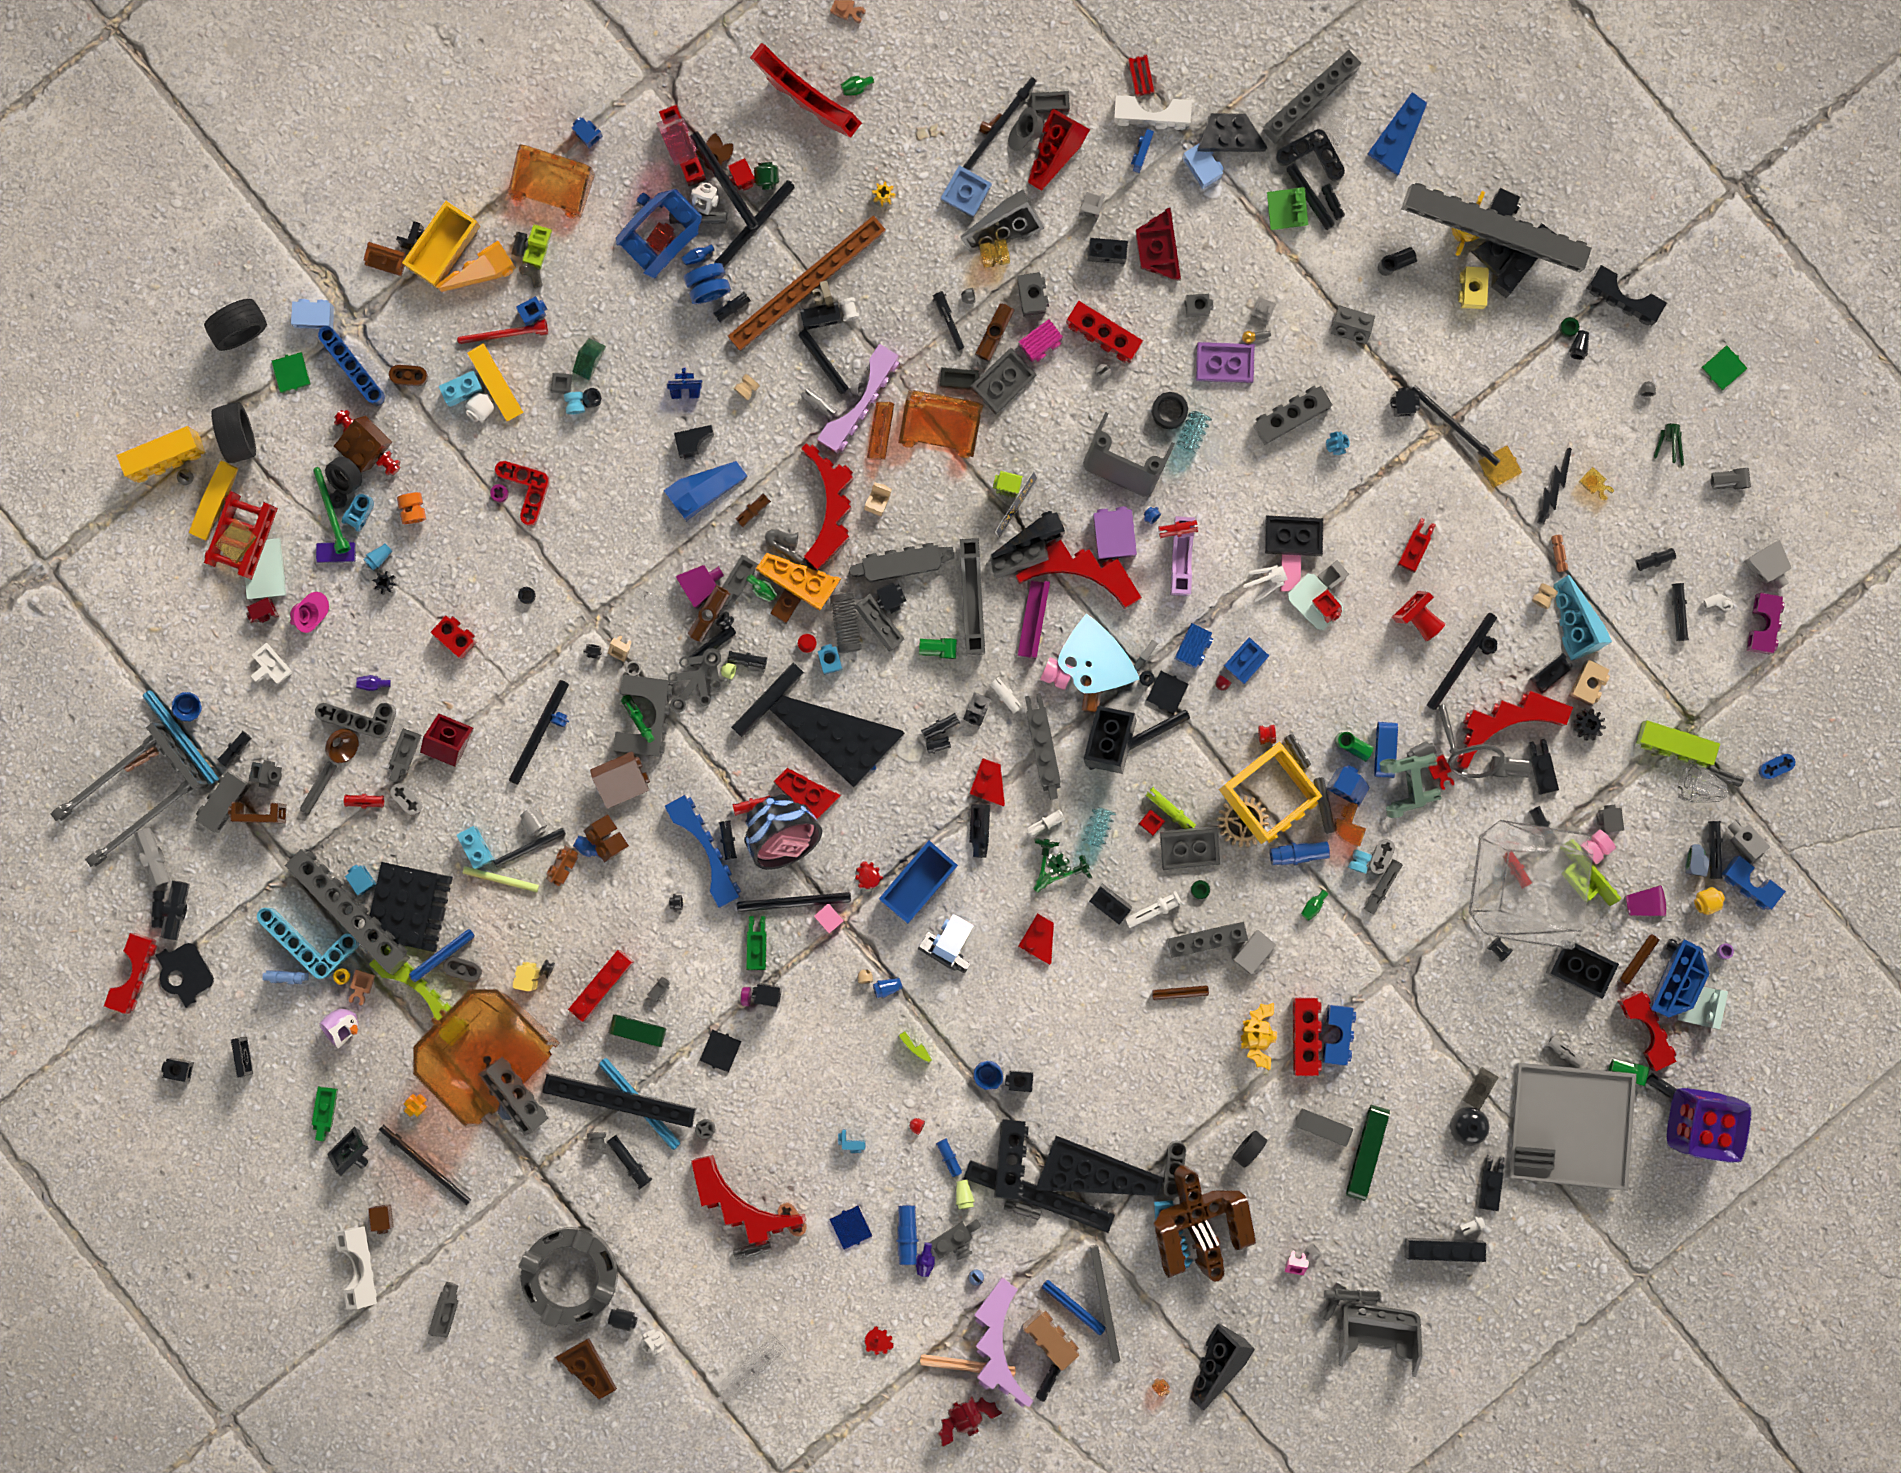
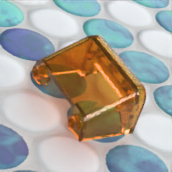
(551, 180)
(940, 422)

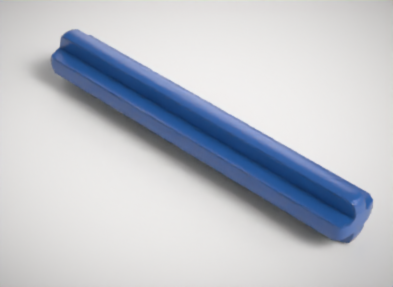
(441, 955)
(1073, 1307)

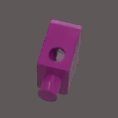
(699, 583)

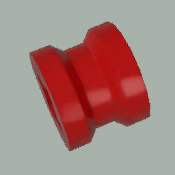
(1267, 734)

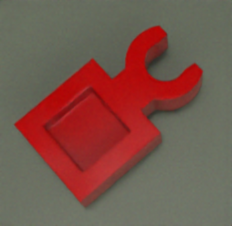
(1440, 771)

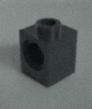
(185, 1069)
(1026, 1087)

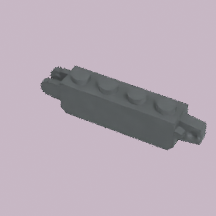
(902, 563)
(1043, 747)

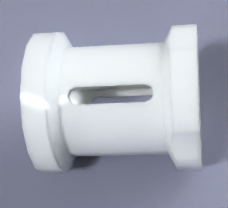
(849, 309)

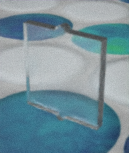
(1331, 122)

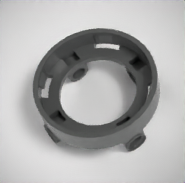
(584, 1241)

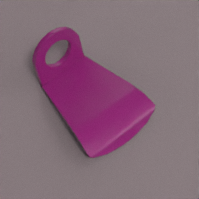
(1647, 902)

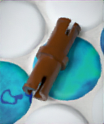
(753, 510)

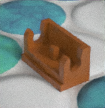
(384, 259)

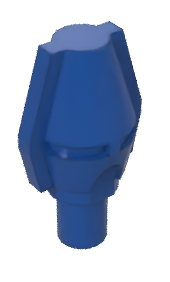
(697, 255)
(585, 847)

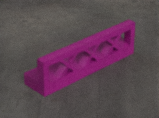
(1033, 619)

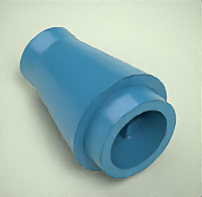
(376, 557)

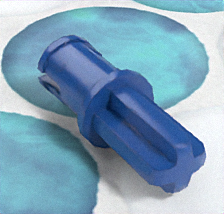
(949, 1157)

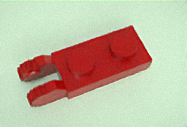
(1416, 547)

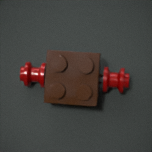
(364, 443)

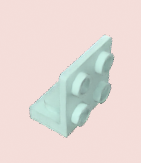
(1707, 1010)

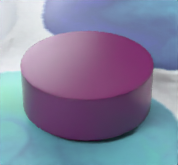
(746, 994)

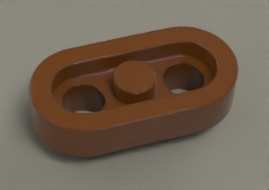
(409, 375)

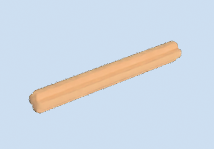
(956, 1364)

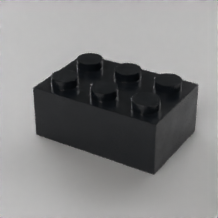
(1110, 739)
(1583, 969)

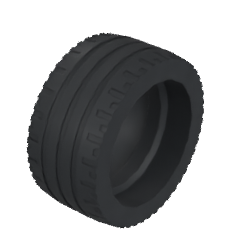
(235, 324)
(233, 432)

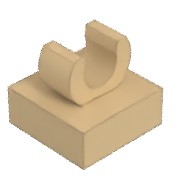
(619, 649)

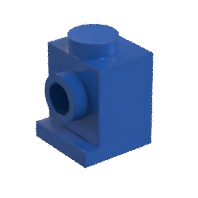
(586, 132)
(525, 310)

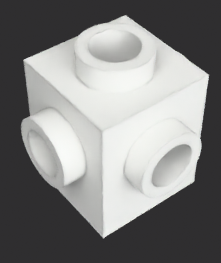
(704, 197)

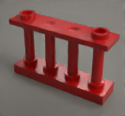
(261, 530)

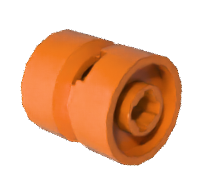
(411, 501)

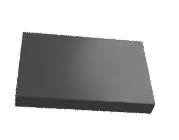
(1003, 380)
(1189, 848)

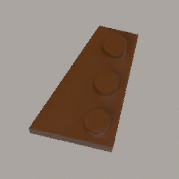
(588, 1367)

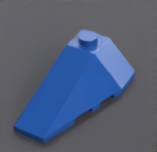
(701, 489)

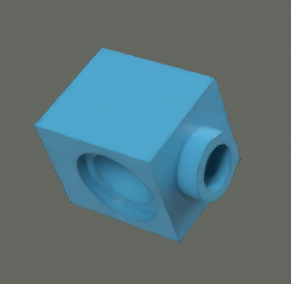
(833, 667)
(360, 879)

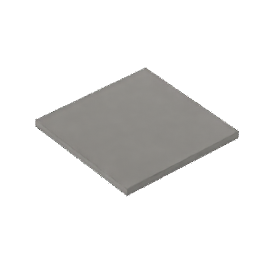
(1581, 1117)

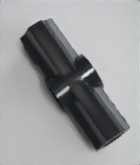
(175, 910)

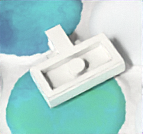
(269, 665)

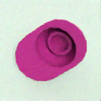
(309, 612)

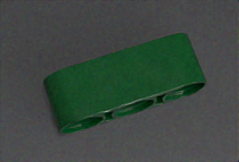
(637, 1030)

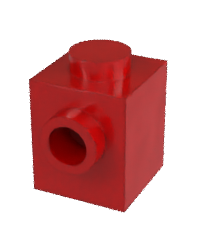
(741, 175)

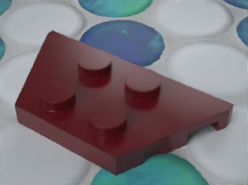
(1158, 246)

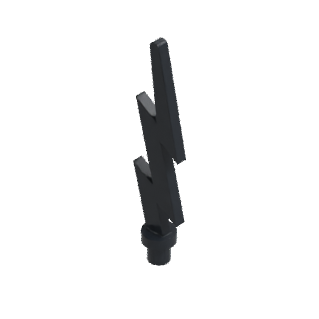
(1558, 478)

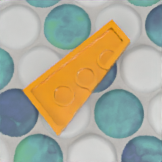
(805, 583)

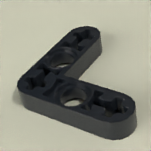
(1318, 148)

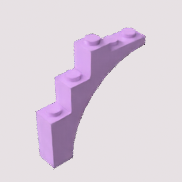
(992, 1314)

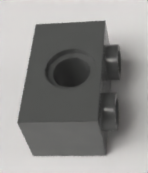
(1030, 305)

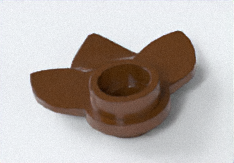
(720, 151)

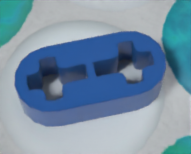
(1775, 762)

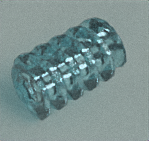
(1192, 432)
(1098, 827)

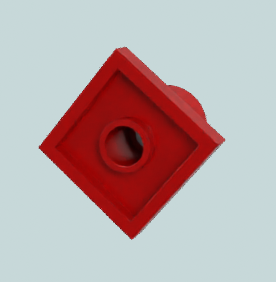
(1422, 618)

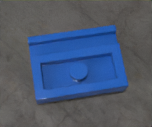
(1144, 143)
(1246, 660)

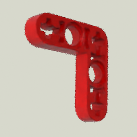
(533, 488)

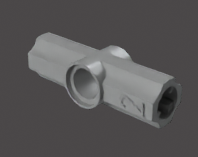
(152, 857)

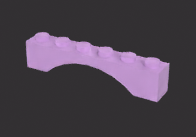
(837, 431)

